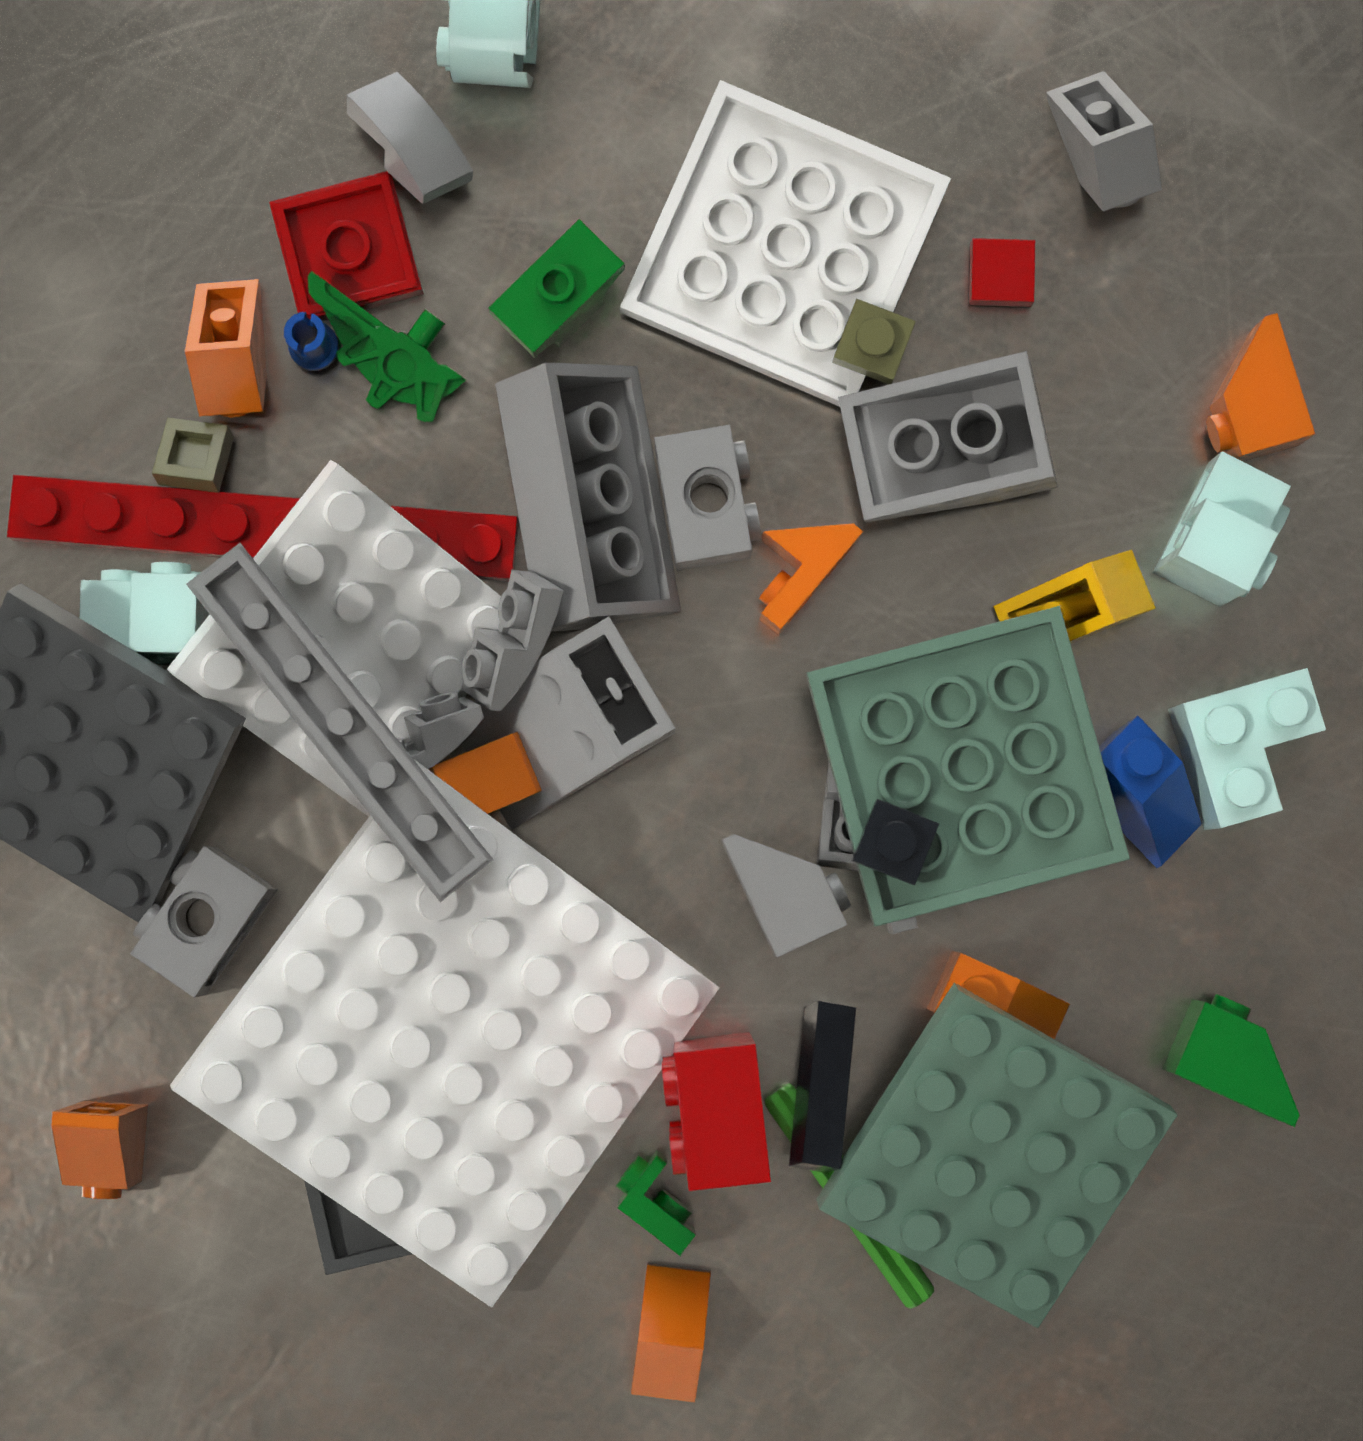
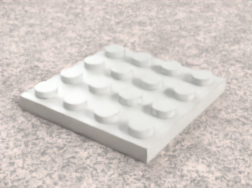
(779, 238)
(374, 597)

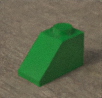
(1231, 1058)

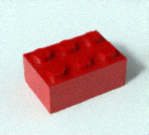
(721, 1112)

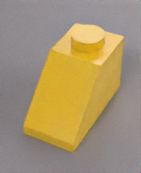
(1089, 596)

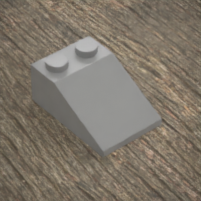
(949, 439)

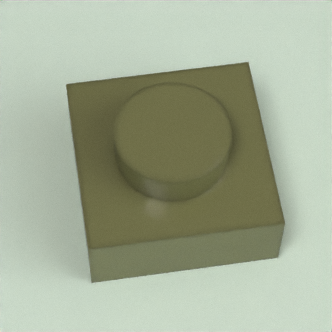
(873, 341)
(192, 455)

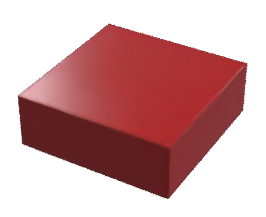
(1002, 272)

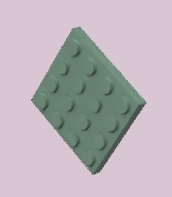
(986, 743)
(996, 1156)

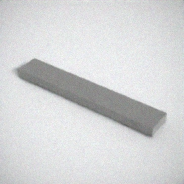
(339, 722)

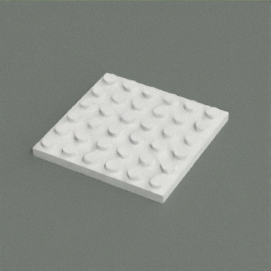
(447, 1054)

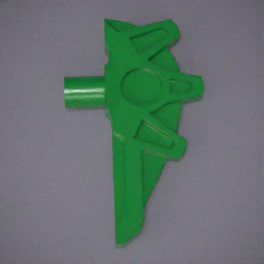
(390, 360)

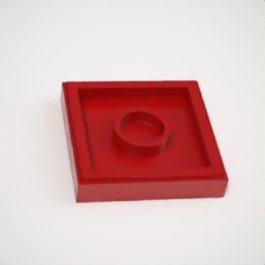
(351, 239)

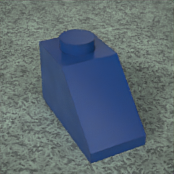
(1149, 791)

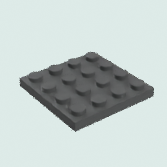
(100, 754)

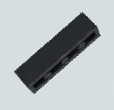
(822, 1087)

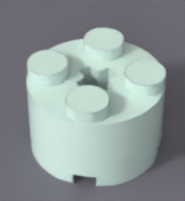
(490, 41)

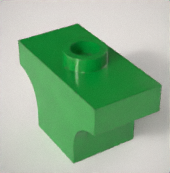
(558, 290)

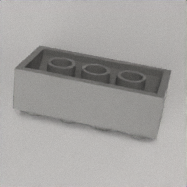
(588, 491)

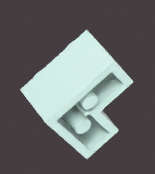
(1226, 532)
(145, 610)
(1226, 740)

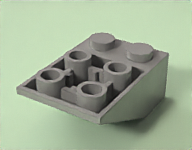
(577, 717)

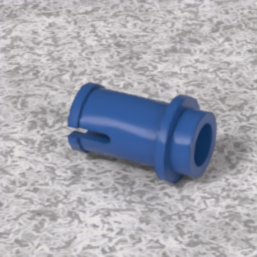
(316, 354)

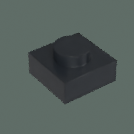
(895, 842)

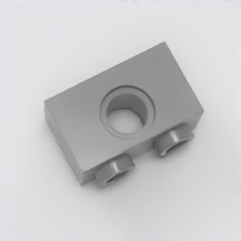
(696, 459)
(237, 903)

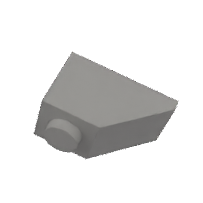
(1106, 141)
(787, 894)

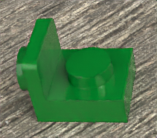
(659, 1215)

